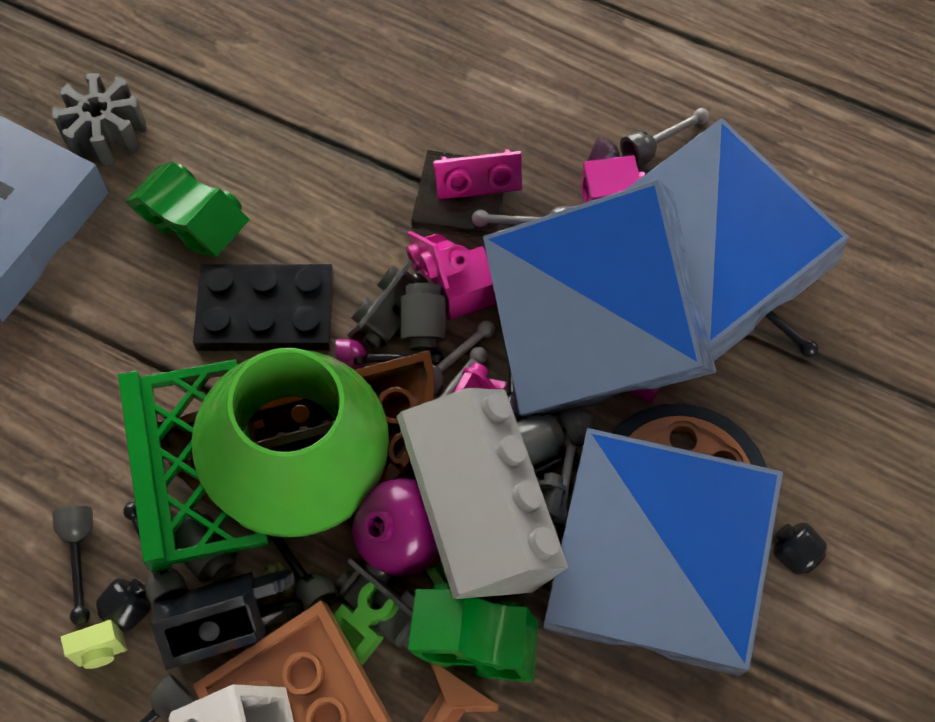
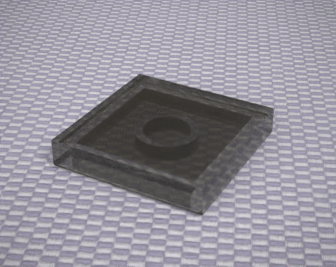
(451, 214)

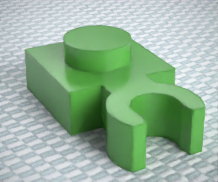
(360, 624)

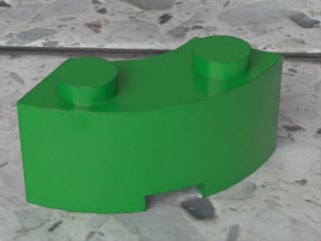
(195, 212)
(489, 636)

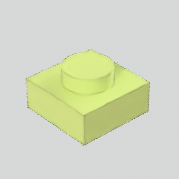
(94, 645)

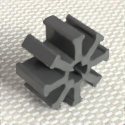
(99, 119)

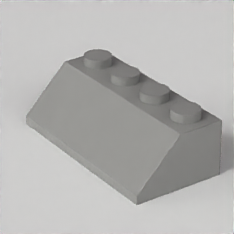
(481, 494)

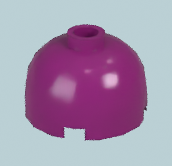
(395, 530)

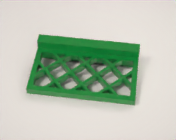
(149, 473)

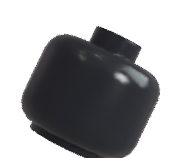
(799, 548)
(123, 603)

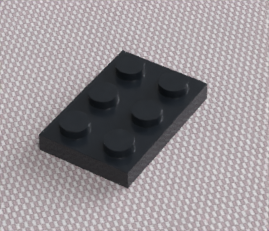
(264, 307)

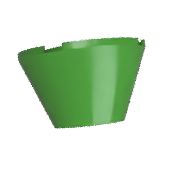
(297, 489)

